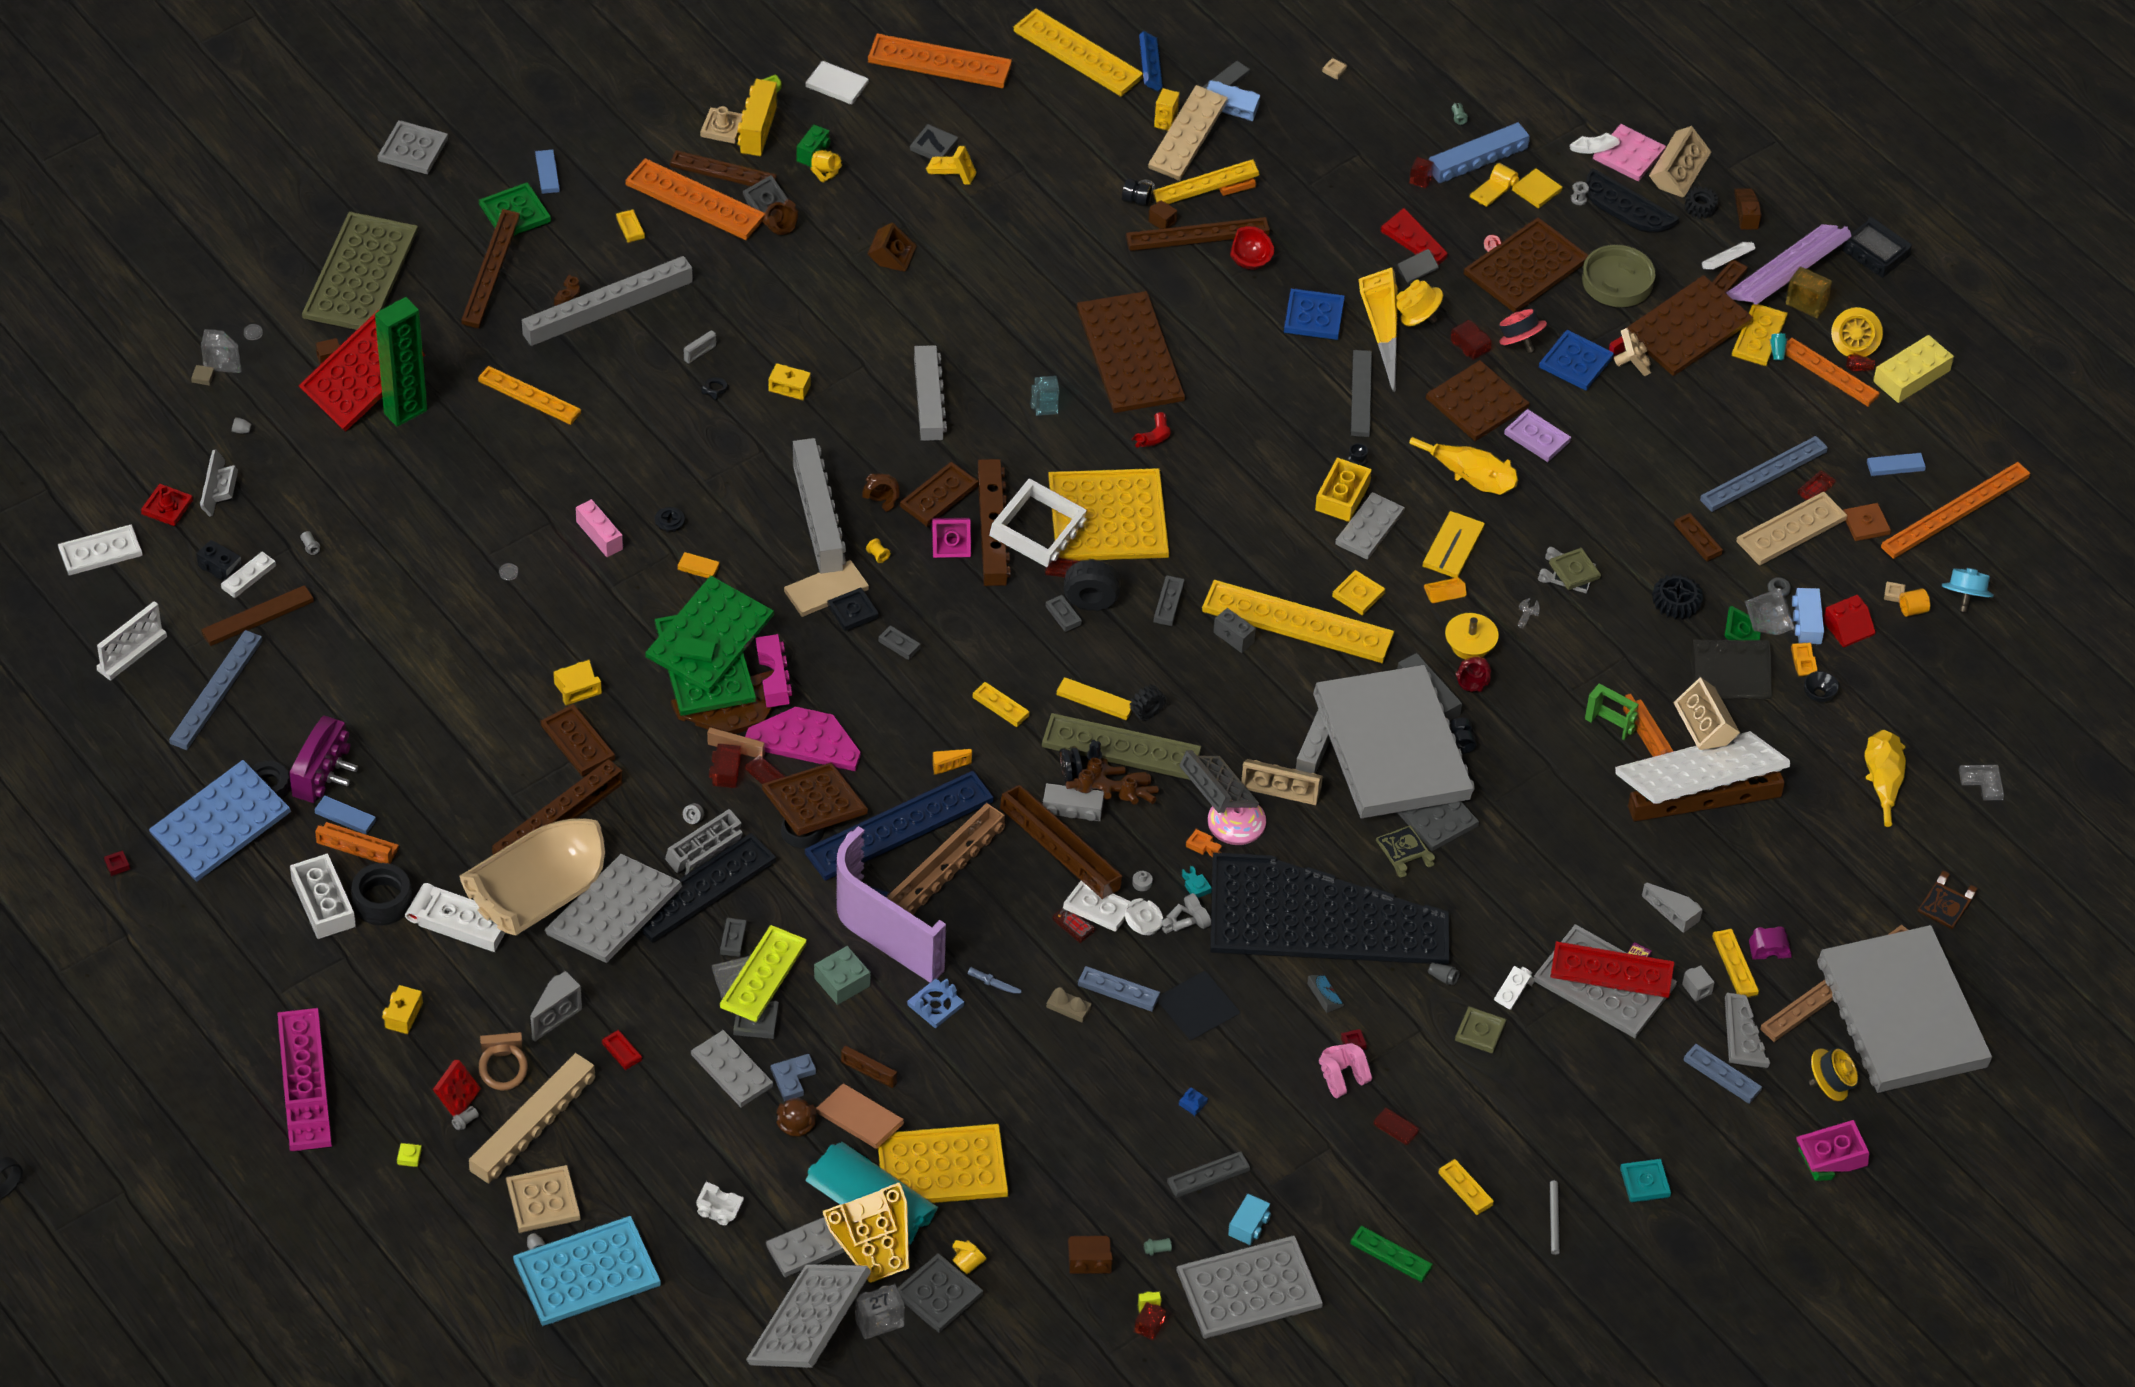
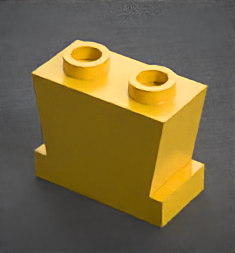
(577, 682)

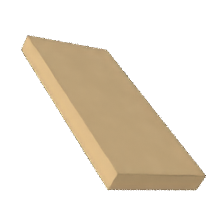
(813, 592)

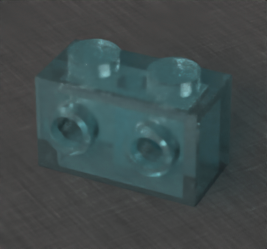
(1045, 395)

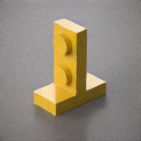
(958, 164)

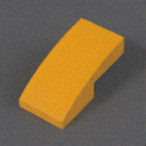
(1803, 658)

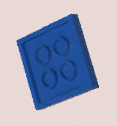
(1314, 314)
(1576, 360)

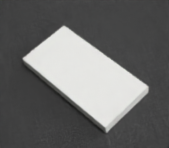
(100, 550)

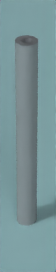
(1554, 1214)

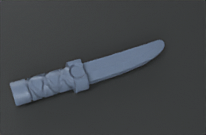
(990, 980)

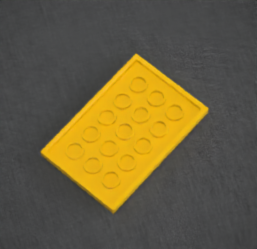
(947, 1162)

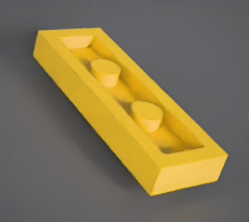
(1000, 704)
(1466, 1187)

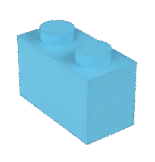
(1249, 1219)

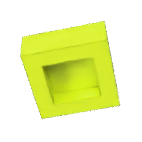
(409, 1155)
(1153, 1298)

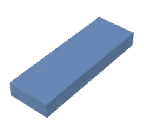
(547, 171)
(1896, 464)
(345, 815)

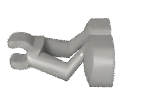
(1192, 907)

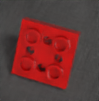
(165, 500)
(451, 1088)

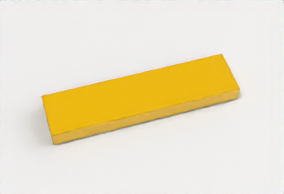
(1094, 698)
(1735, 963)

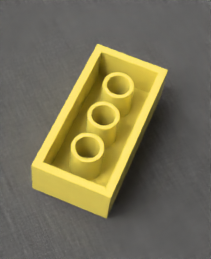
(1913, 368)

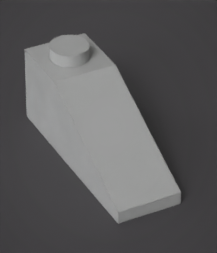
(1675, 907)

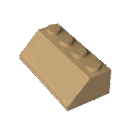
(1680, 162)
(1706, 716)
(1281, 781)

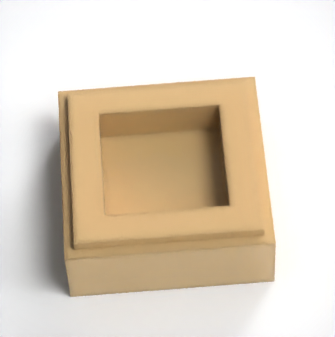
(1334, 68)
(1893, 591)

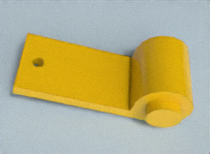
(1500, 181)

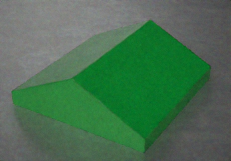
(1739, 626)

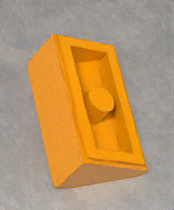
(1445, 590)

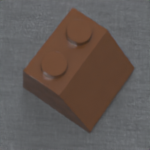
(892, 248)

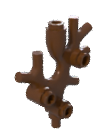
(1128, 787)

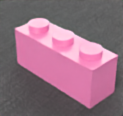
(599, 528)

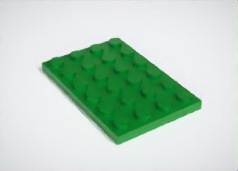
(713, 615)
(731, 690)

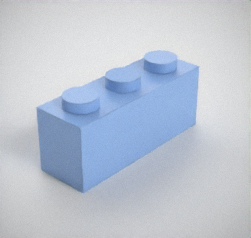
(1240, 102)
(1808, 615)

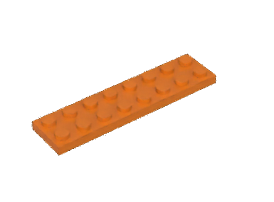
(939, 60)
(695, 199)

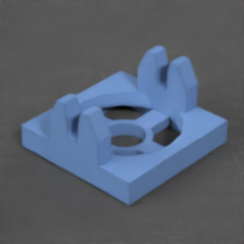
(949, 992)

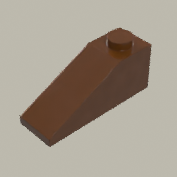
(1747, 208)

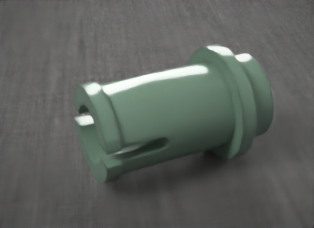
(1459, 115)
(1157, 1246)

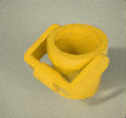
(825, 162)
(967, 1256)

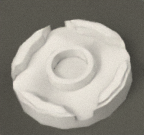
(1143, 916)

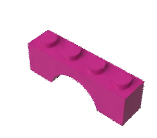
(775, 686)

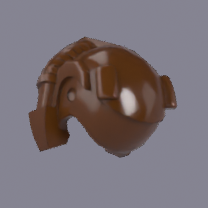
(781, 217)
(880, 488)
(796, 1117)

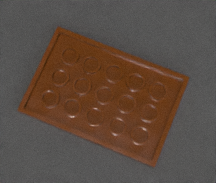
(1526, 265)
(1689, 325)

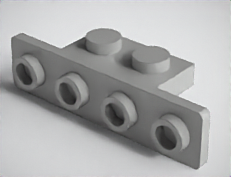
(218, 483)

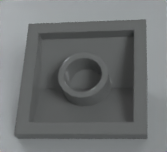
(763, 194)

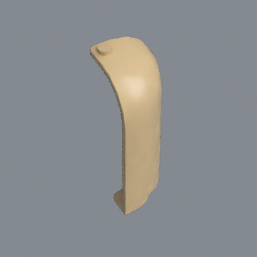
(537, 873)

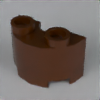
(571, 292)

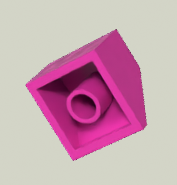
(951, 537)

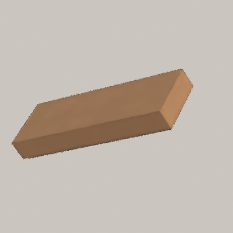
(748, 746)

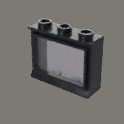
(1877, 247)

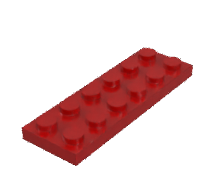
(1612, 969)

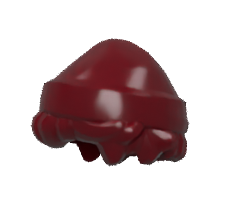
(1474, 674)

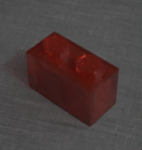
(726, 765)

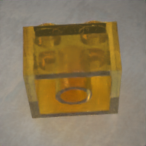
(1808, 292)

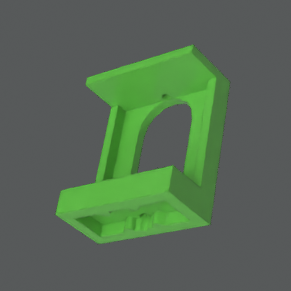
(1596, 708)

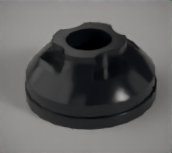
(1821, 681)

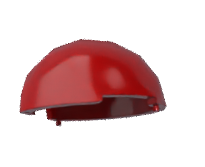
(1251, 248)

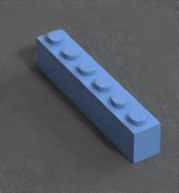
(1479, 152)

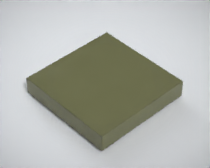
(1574, 568)
(1480, 1030)

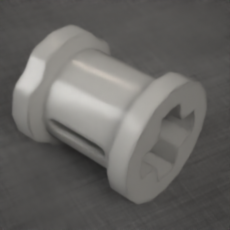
(1579, 193)

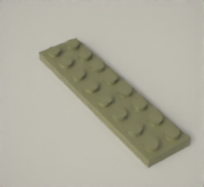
(1118, 745)

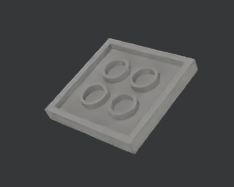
(413, 147)

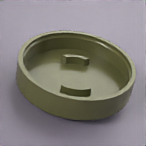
(1618, 275)

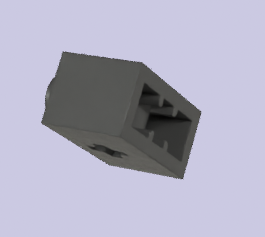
(1234, 630)

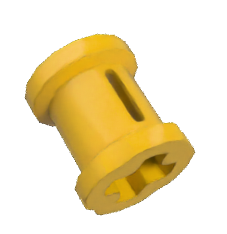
(881, 554)

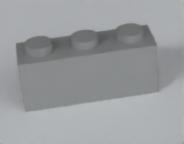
(1073, 803)

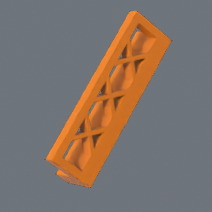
(1648, 730)
(356, 843)

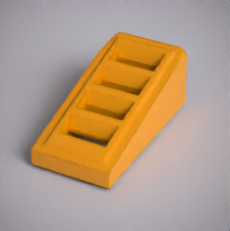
(949, 760)

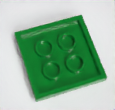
(520, 200)

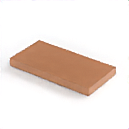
(859, 1116)

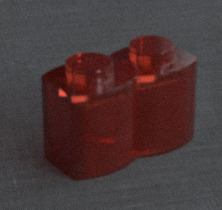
(1470, 339)

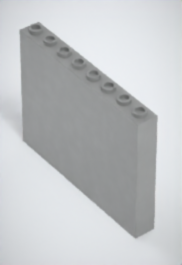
(1393, 741)
(1904, 1009)

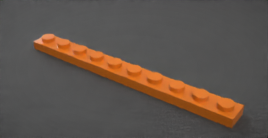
(1955, 510)

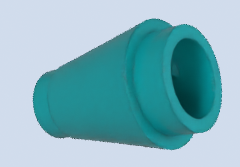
(1778, 345)

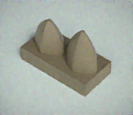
(1068, 1005)

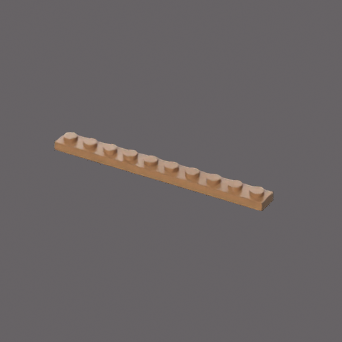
(1802, 1008)

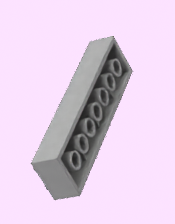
(818, 506)

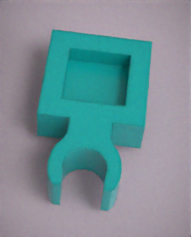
(1196, 884)

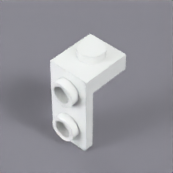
(1514, 986)

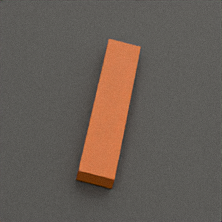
(1831, 372)

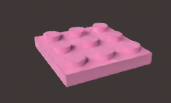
(1633, 154)

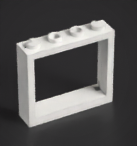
(1023, 544)

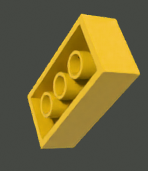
(757, 117)

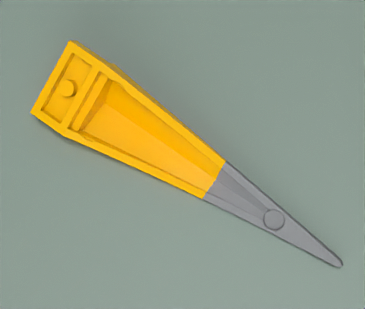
(1380, 300)

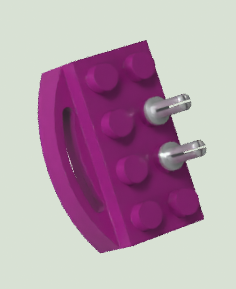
(319, 758)

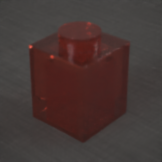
(1421, 172)
(1150, 1320)

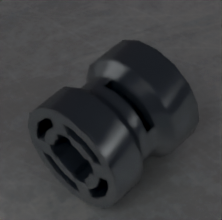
(1358, 454)

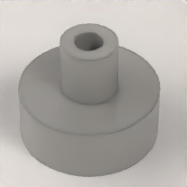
(693, 813)
(1142, 881)

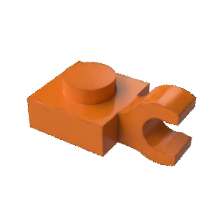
(1202, 842)

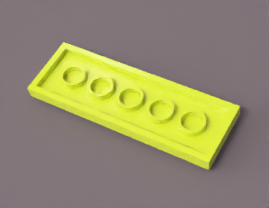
(763, 973)

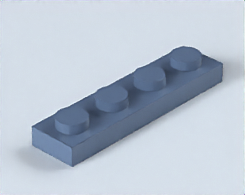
(1118, 988)
(1722, 1073)

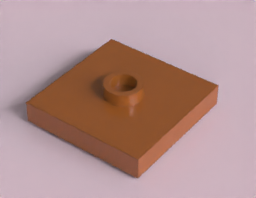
(1866, 522)

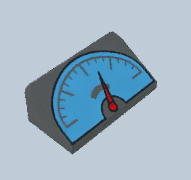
(1324, 992)

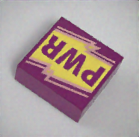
(1637, 949)

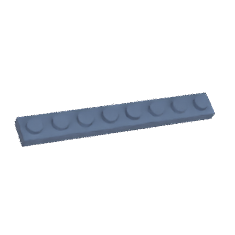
(1763, 473)
(215, 690)

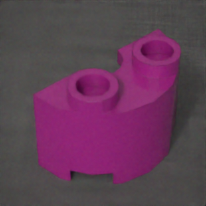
(1769, 942)

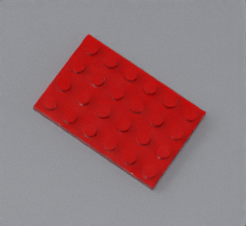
(349, 378)

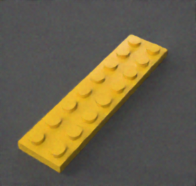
(1078, 52)

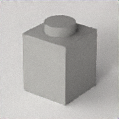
(1698, 983)

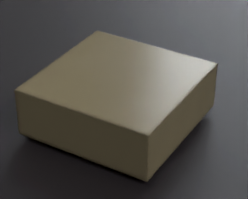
(202, 375)

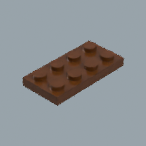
(939, 493)
(577, 739)

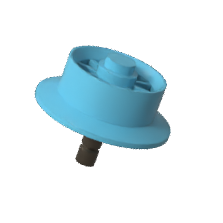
(1969, 583)

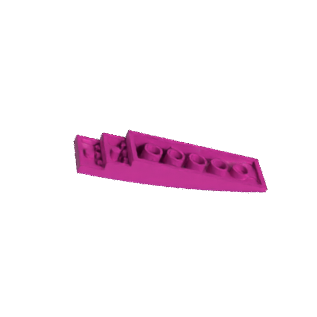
(304, 1079)

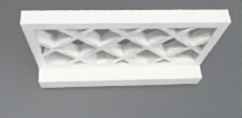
(130, 650)

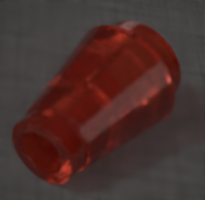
(1859, 363)

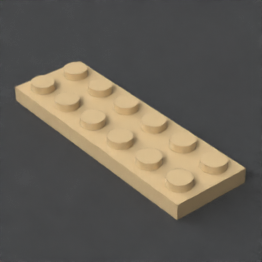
(1188, 132)
(1791, 528)

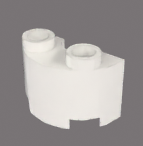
(717, 1204)

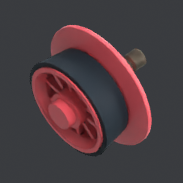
(1520, 327)

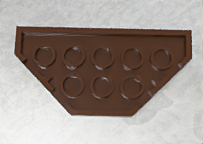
(733, 718)

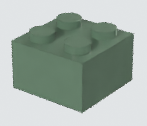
(842, 975)

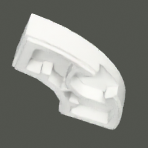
(1594, 144)

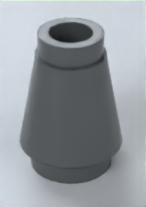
(1444, 973)

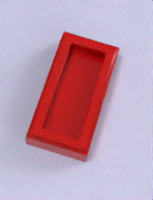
(621, 1050)

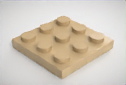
(543, 1198)

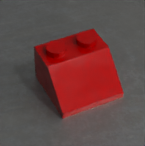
(1849, 621)

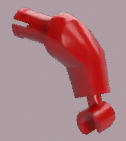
(1156, 436)

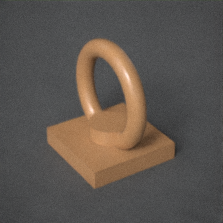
(501, 1046)

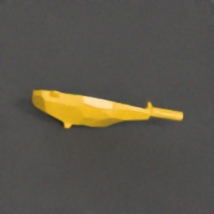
(1482, 467)
(1886, 768)

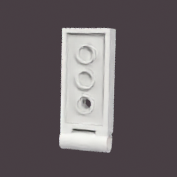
(453, 917)

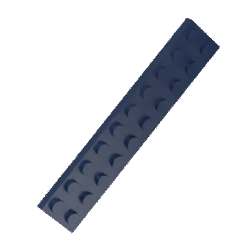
(905, 821)

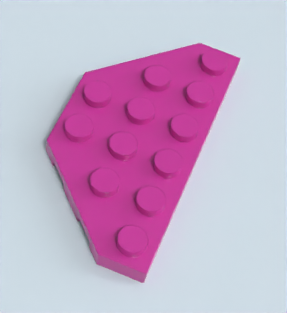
(807, 737)

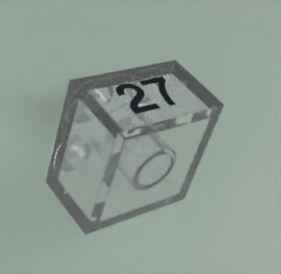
(879, 1311)

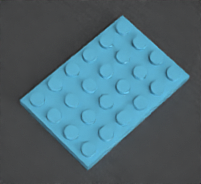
(586, 1270)

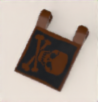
(1946, 904)

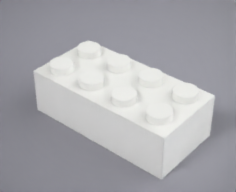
(322, 896)

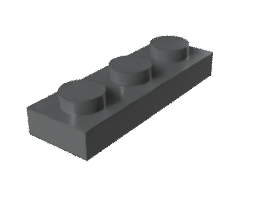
(1168, 600)

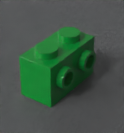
(815, 139)

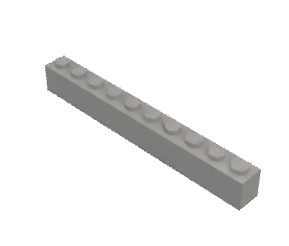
(606, 300)

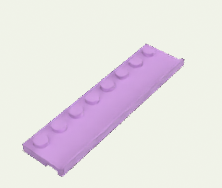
(1784, 266)

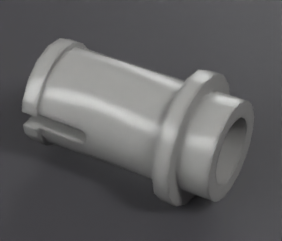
(312, 546)
(460, 1121)

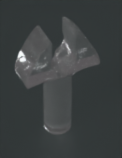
(1524, 606)

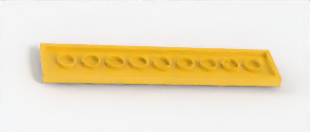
(1300, 621)

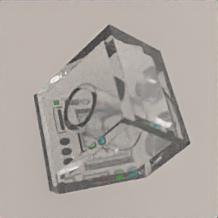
(220, 352)
(1770, 613)

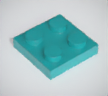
(1645, 1180)

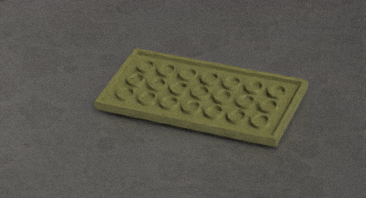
(359, 270)

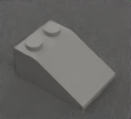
(556, 1005)

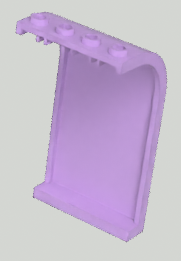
(883, 921)

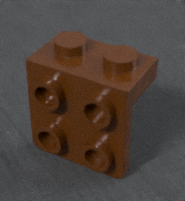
(1089, 1254)

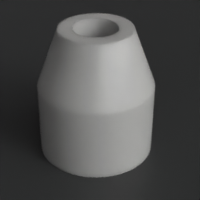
(241, 426)
(534, 1241)

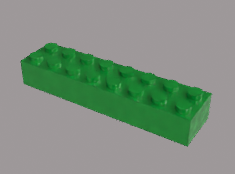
(401, 361)

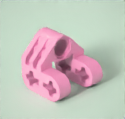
(1338, 1058)

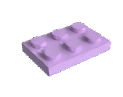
(1537, 435)

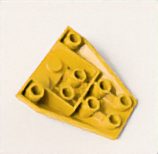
(874, 1231)

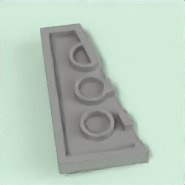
(1742, 1034)

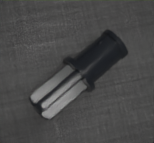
(1094, 750)

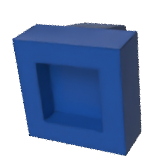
(1193, 1101)

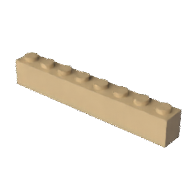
(532, 1118)

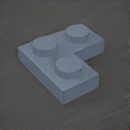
(788, 1075)

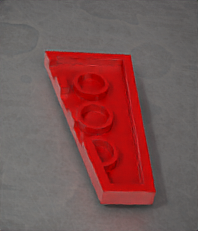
(1412, 235)

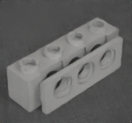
(702, 843)

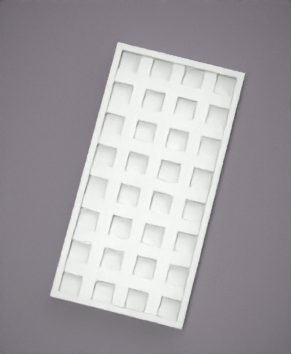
(1698, 770)

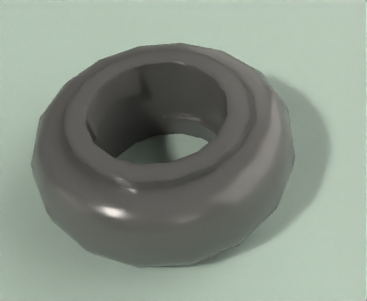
(1780, 582)

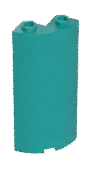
(850, 1176)

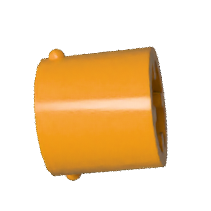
(1914, 602)

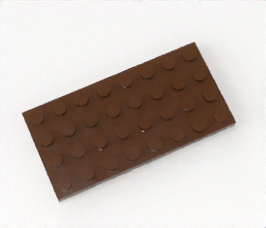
(1130, 352)

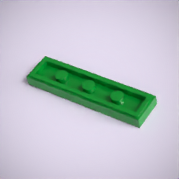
(1391, 1254)

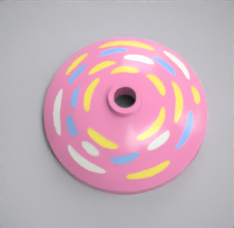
(1237, 827)

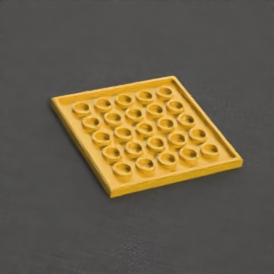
(1121, 514)

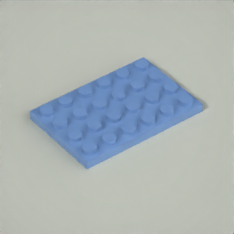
(219, 820)

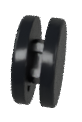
(1070, 763)

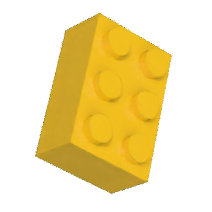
(1343, 489)

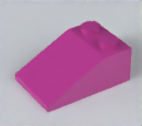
(1834, 1148)

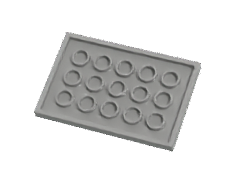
(613, 908)
(1618, 1007)
(1249, 1287)
(808, 1315)

